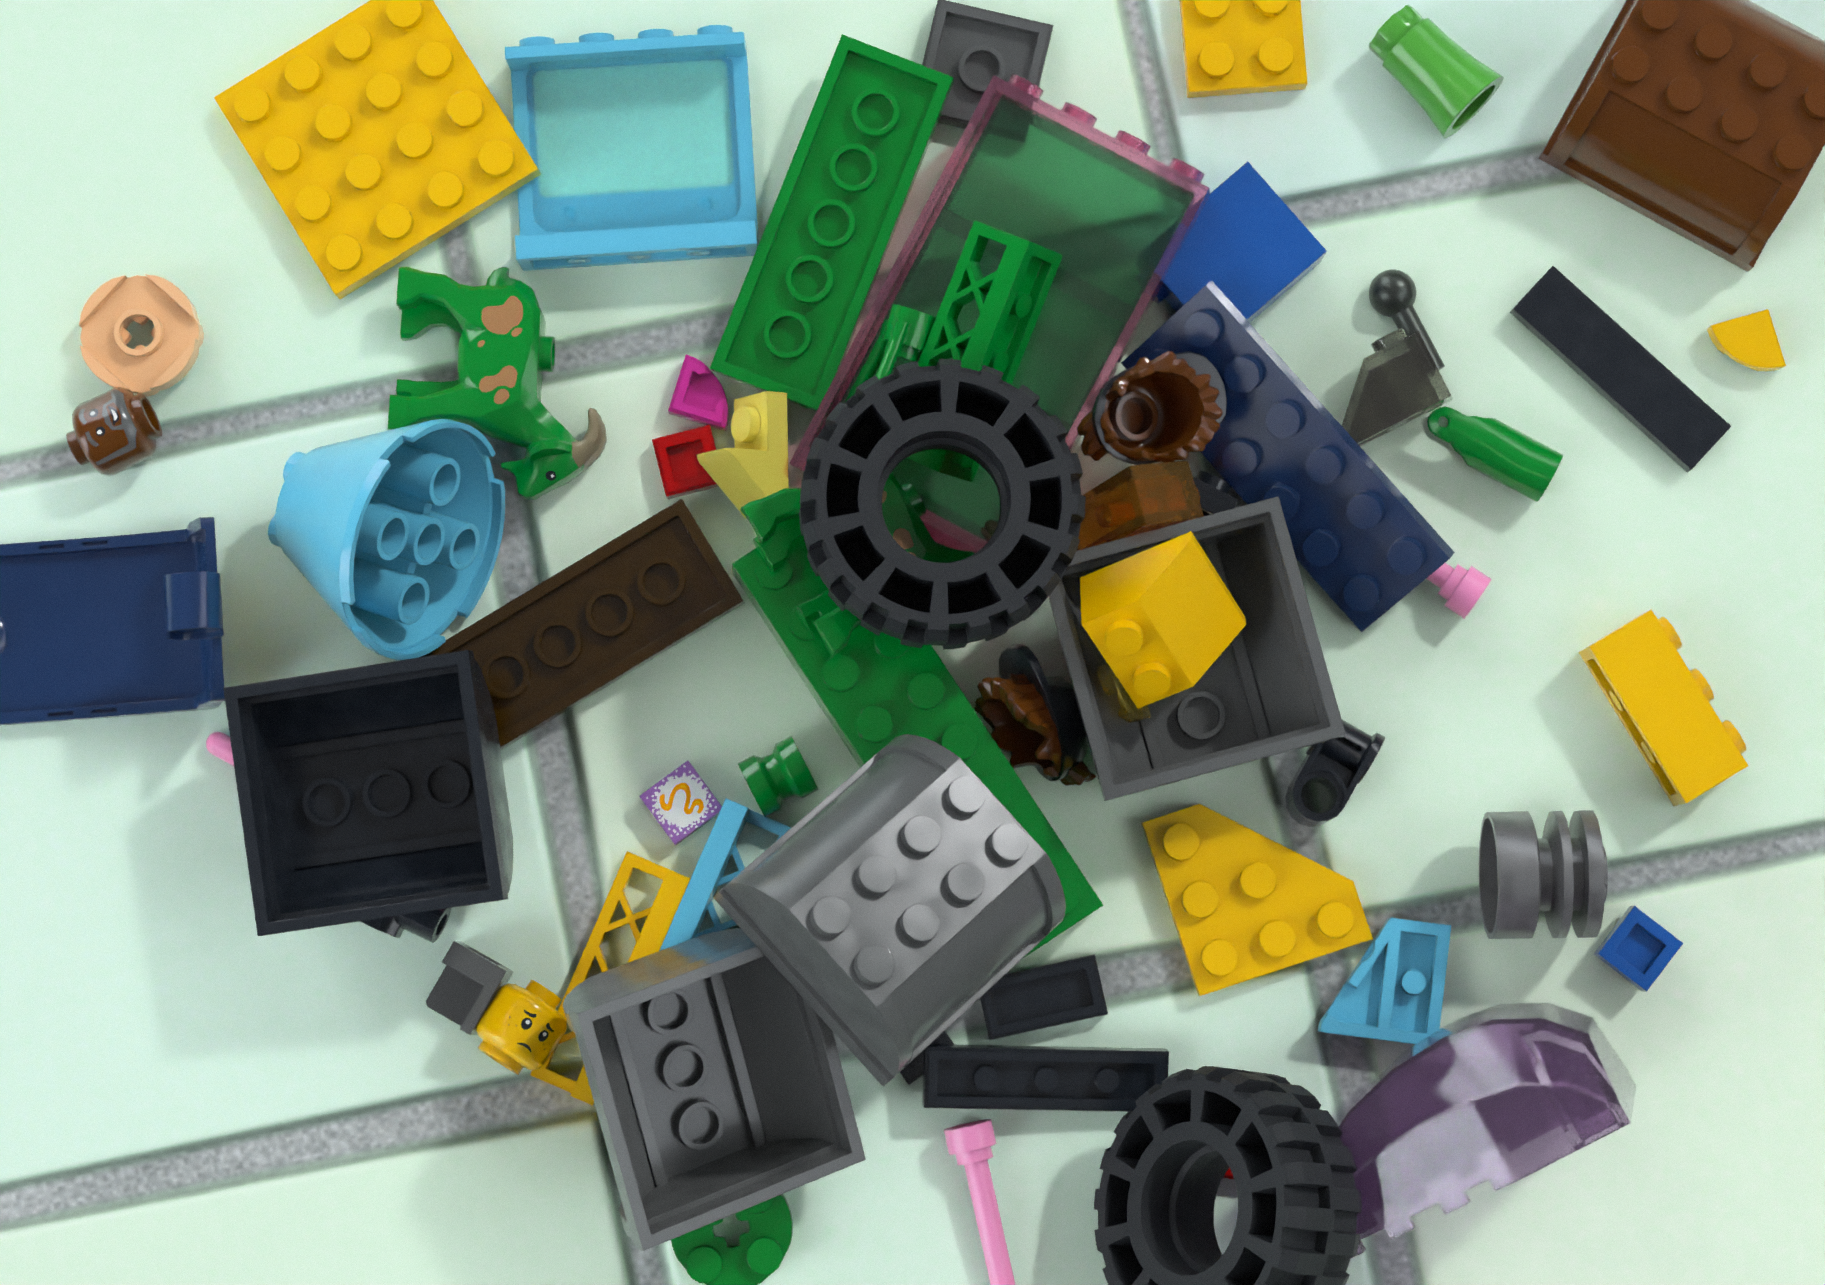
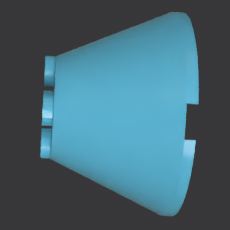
(395, 530)

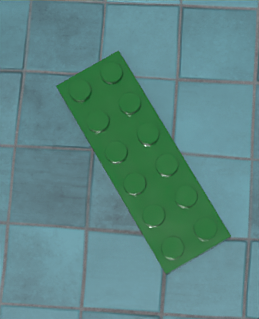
(832, 222)

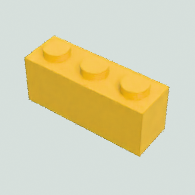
(1665, 707)

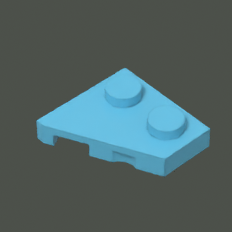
(1395, 985)

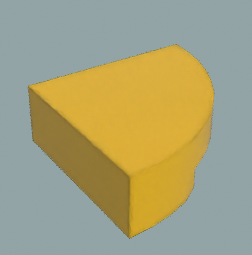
(1749, 341)

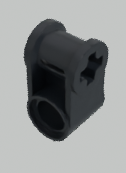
(1338, 767)

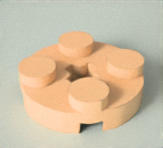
(140, 299)

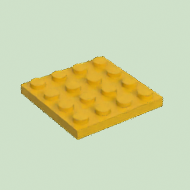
(377, 138)

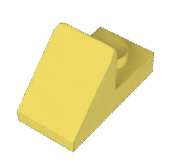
(760, 453)

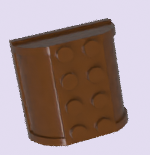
(1699, 120)

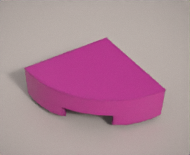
(699, 395)

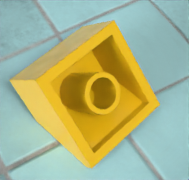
(1160, 618)

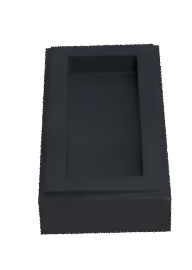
(1044, 997)

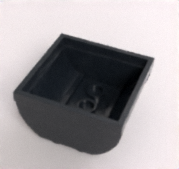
(370, 792)

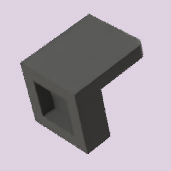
(467, 986)

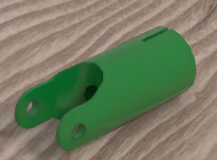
(1498, 451)

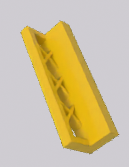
(647, 942)

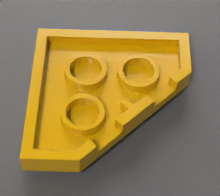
(1247, 900)

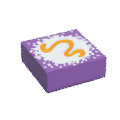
(681, 802)

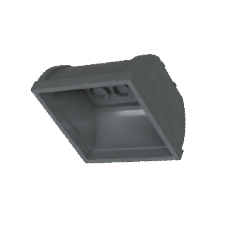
(1256, 698)
(898, 901)
(709, 1084)

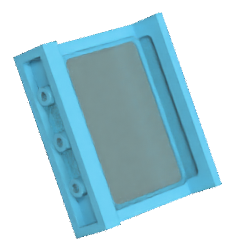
(634, 148)

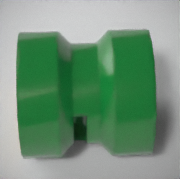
(778, 776)

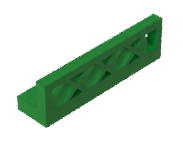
(1008, 313)

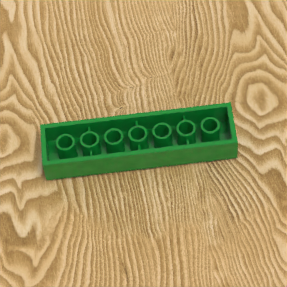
(893, 690)

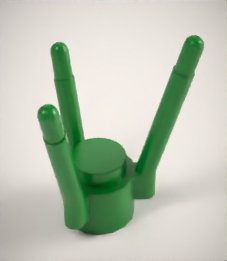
(901, 338)

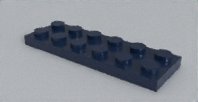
(1283, 443)

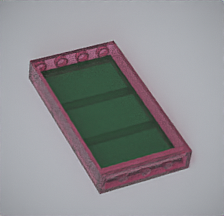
(1070, 191)

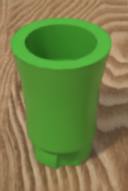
(1434, 69)

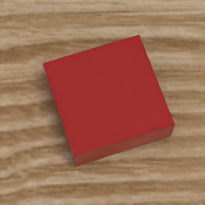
(679, 462)

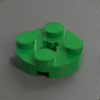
(755, 1258)

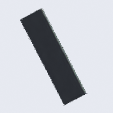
(1620, 369)
(1040, 1077)

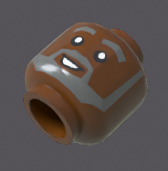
(114, 431)

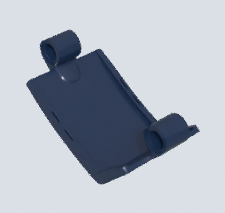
(111, 626)

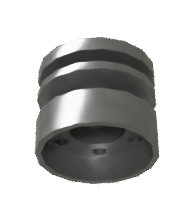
(1552, 874)

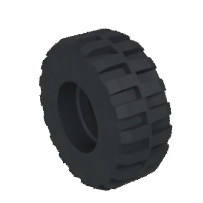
(958, 413)
(1288, 1175)

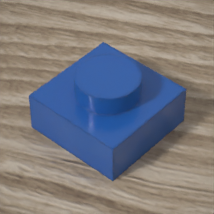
(1638, 948)

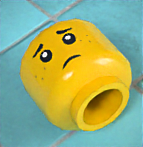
(521, 1026)

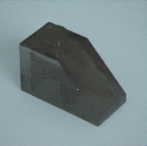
(1394, 387)

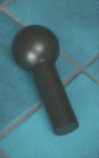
(1393, 295)

